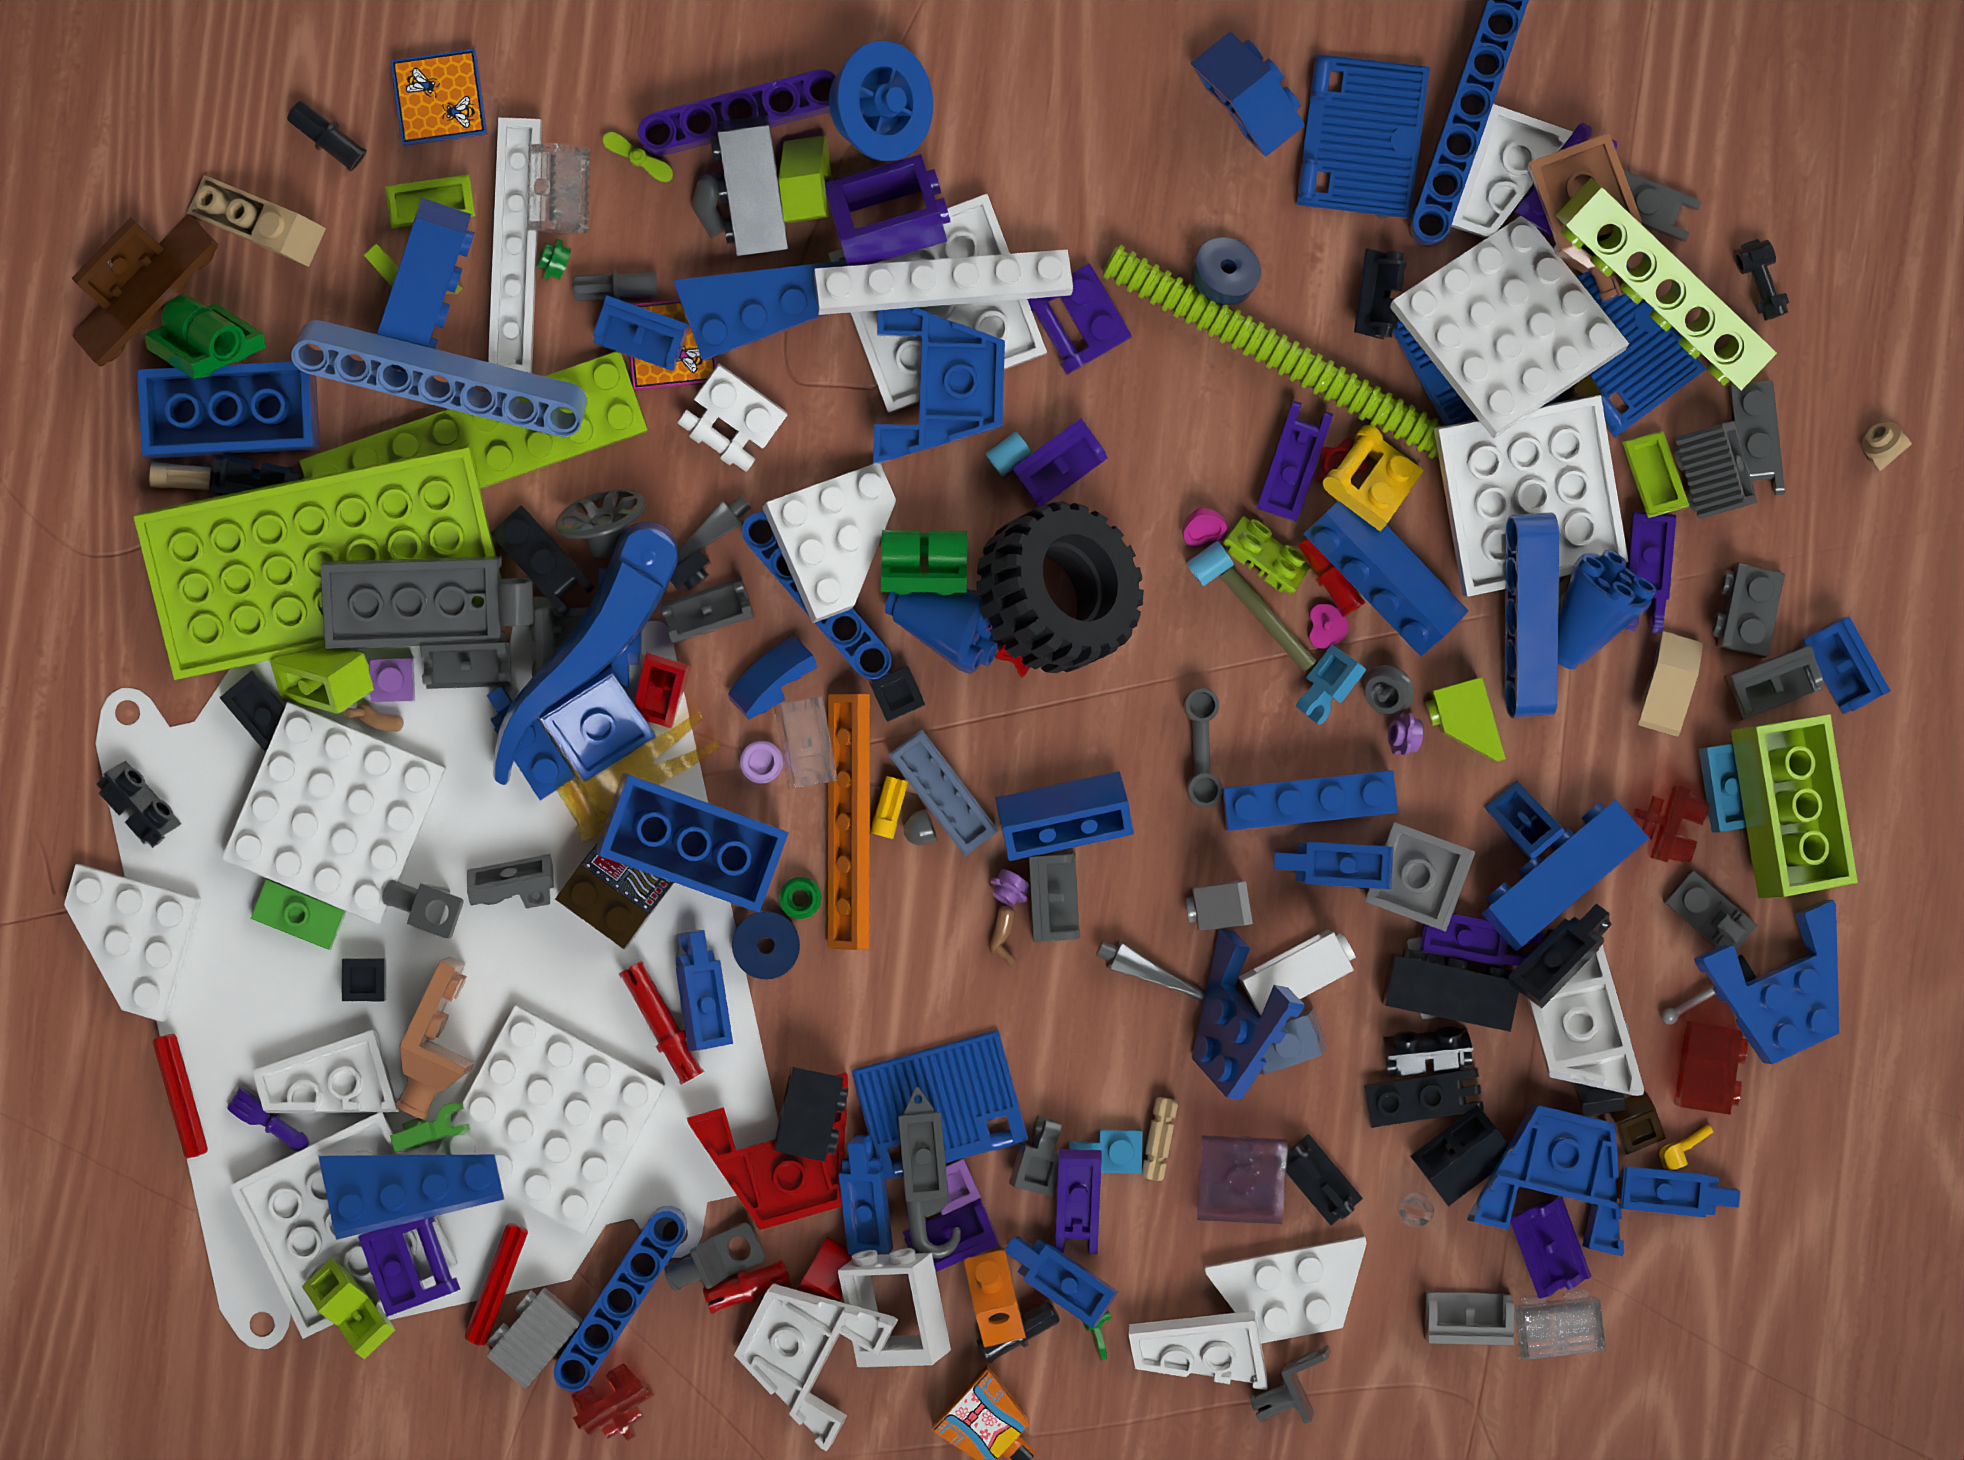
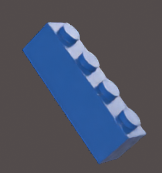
(426, 274)
(1387, 576)
(1309, 800)
(1565, 875)

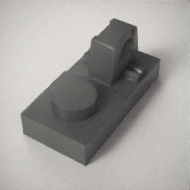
(525, 877)
(1709, 912)

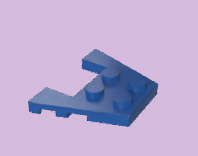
(957, 383)
(1790, 1004)
(1230, 1030)
(1559, 1157)

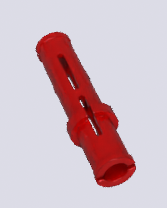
(661, 1022)

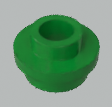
(553, 259)
(790, 907)

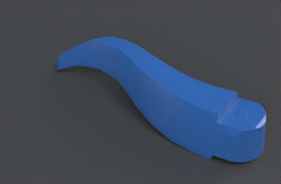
(621, 608)

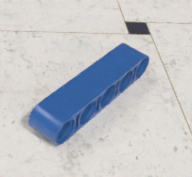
(1531, 614)
(851, 649)
(616, 1318)

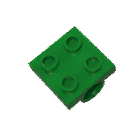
(202, 337)
(924, 561)

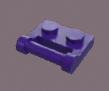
(1091, 313)
(396, 1270)

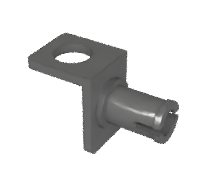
(425, 906)
(713, 1261)
(1291, 1392)

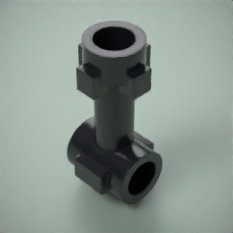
(1756, 258)

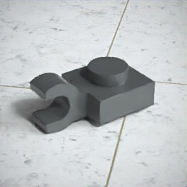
(1038, 1163)

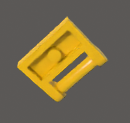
(1384, 486)

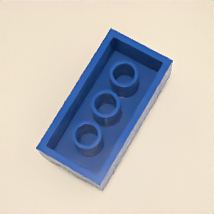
(228, 411)
(691, 842)

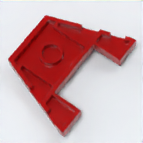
(773, 1183)

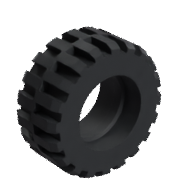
(1020, 604)

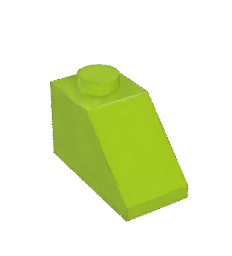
(323, 678)
(1466, 717)

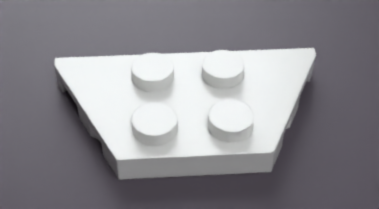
(1586, 1032)
(1294, 1288)

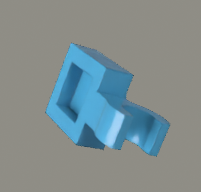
(1331, 678)
(1119, 1149)

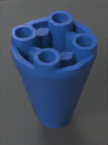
(1598, 605)
(947, 625)

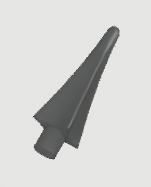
(719, 523)
(1129, 962)

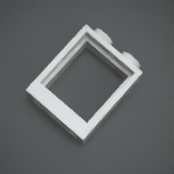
(1300, 968)
(859, 1292)

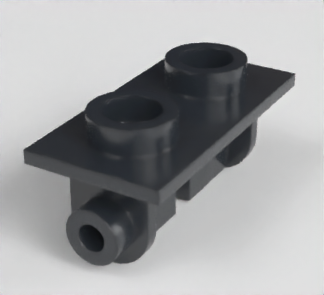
(1380, 276)
(239, 475)
(126, 788)
(1447, 1047)
(1321, 1180)

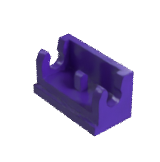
(1060, 463)
(975, 1237)
(1550, 1247)

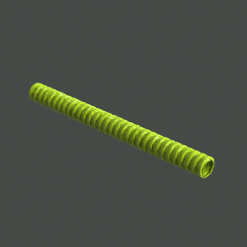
(1273, 350)

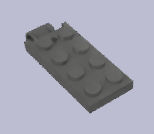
(421, 602)

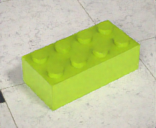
(1794, 806)

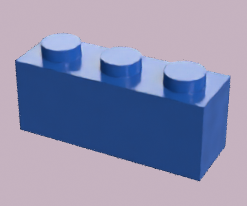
(1064, 816)

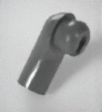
(705, 203)

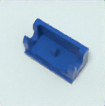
(640, 333)
(1846, 665)

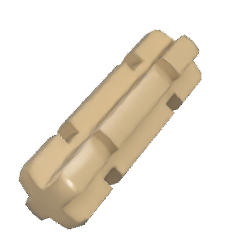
(1159, 1138)

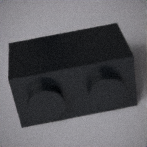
(809, 1114)

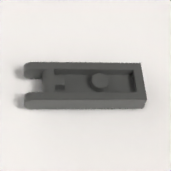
(1660, 205)
(1758, 431)

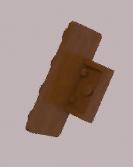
(134, 279)

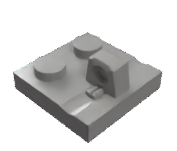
(1424, 877)

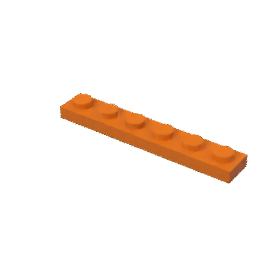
(849, 823)

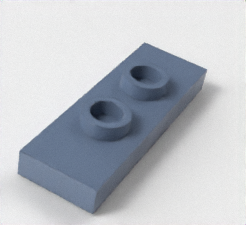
(943, 792)

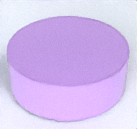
(761, 762)

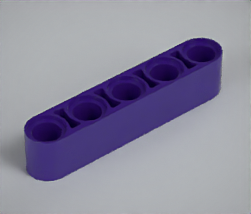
(719, 107)

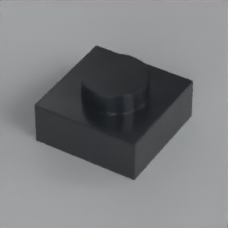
(691, 571)
(897, 694)
(364, 979)
(1598, 1100)

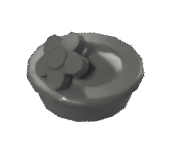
(1388, 689)

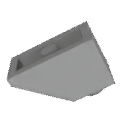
(1219, 905)

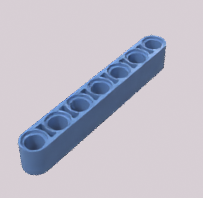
(420, 385)

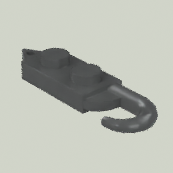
(924, 1172)

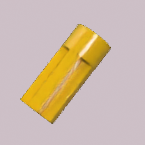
(889, 807)

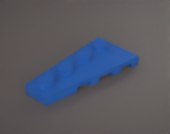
(748, 306)
(398, 1189)

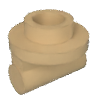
(1884, 444)

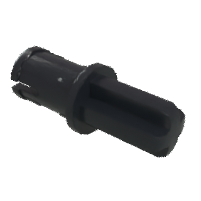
(326, 135)
(1034, 1323)

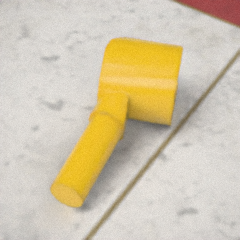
(1673, 1154)

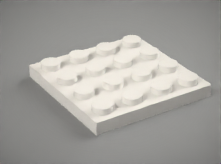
(1509, 325)
(898, 359)
(1540, 465)
(333, 812)
(553, 1118)
(294, 1225)

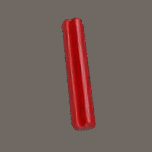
(180, 1095)
(496, 1284)

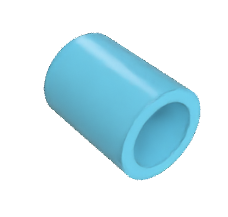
(1008, 453)
(1210, 563)

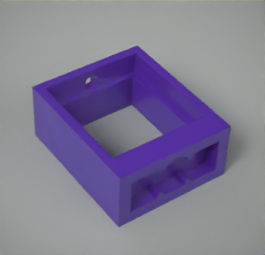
(895, 235)

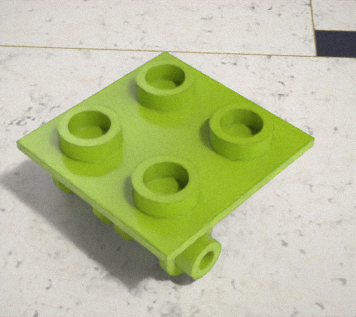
(1282, 563)

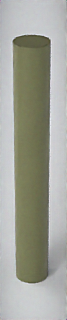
(1268, 619)

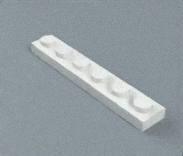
(513, 249)
(942, 282)

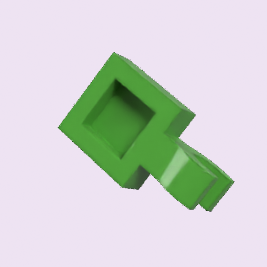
(421, 1133)

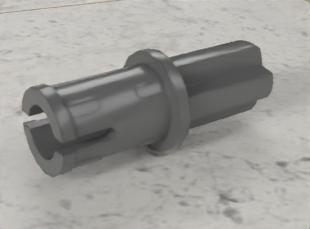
(615, 285)

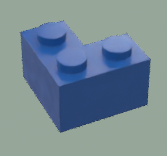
(1250, 92)

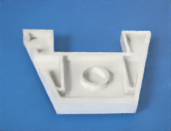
(792, 1342)

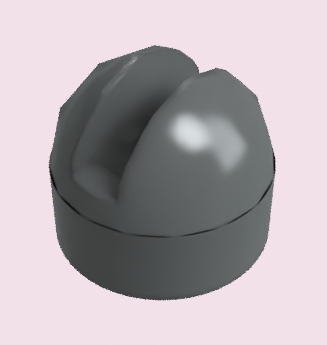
(919, 828)

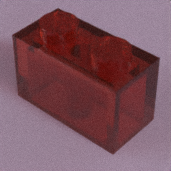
(1710, 1067)

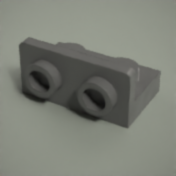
(1748, 609)

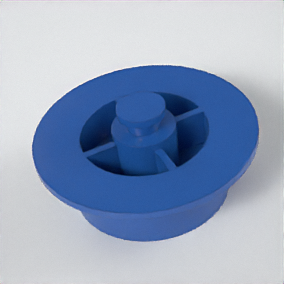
(882, 101)

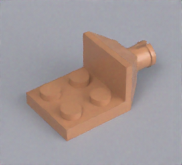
(1561, 177)
(427, 1064)

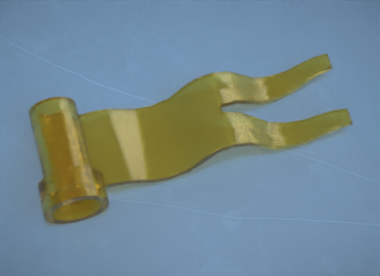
(592, 800)

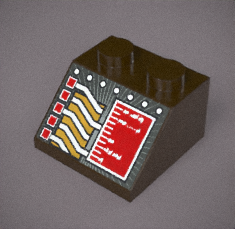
(613, 897)

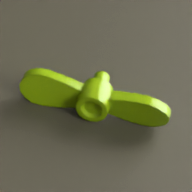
(638, 157)

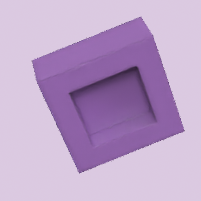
(392, 680)
(960, 1186)

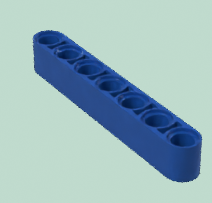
(1467, 126)

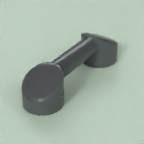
(1203, 787)

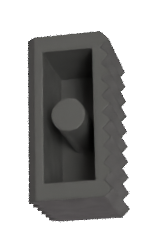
(1715, 470)

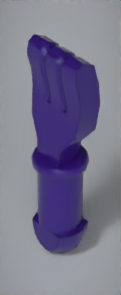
(250, 1110)

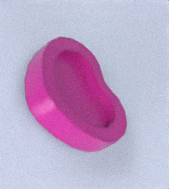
(1204, 526)
(1328, 626)

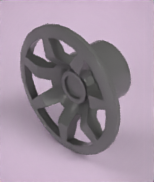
(601, 525)

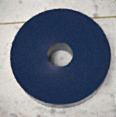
(1217, 284)
(746, 941)

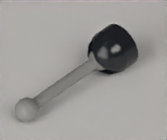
(1671, 1015)

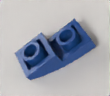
(762, 683)

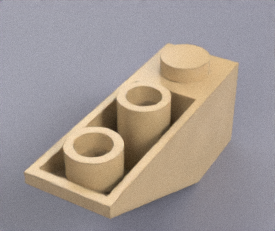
(256, 220)

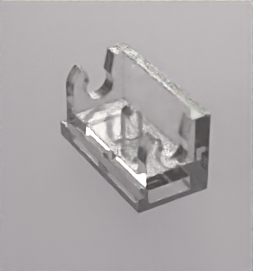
(805, 742)

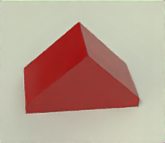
(661, 689)
(822, 1275)

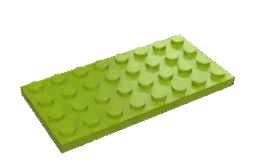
(244, 568)

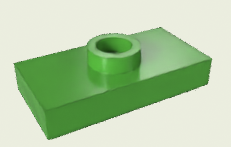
(298, 914)

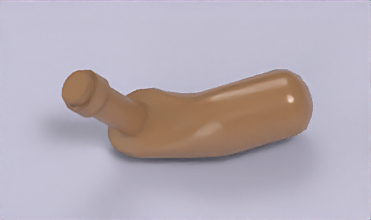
(375, 719)
(1002, 930)

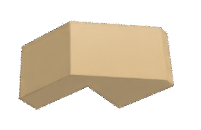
(1671, 684)

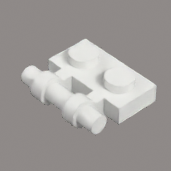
(740, 407)

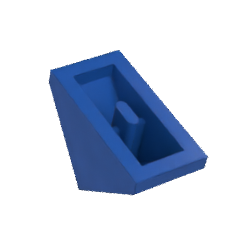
(1524, 821)

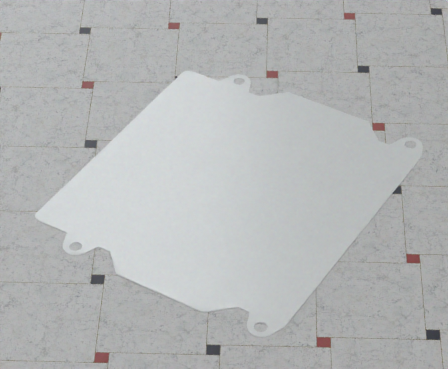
(267, 996)

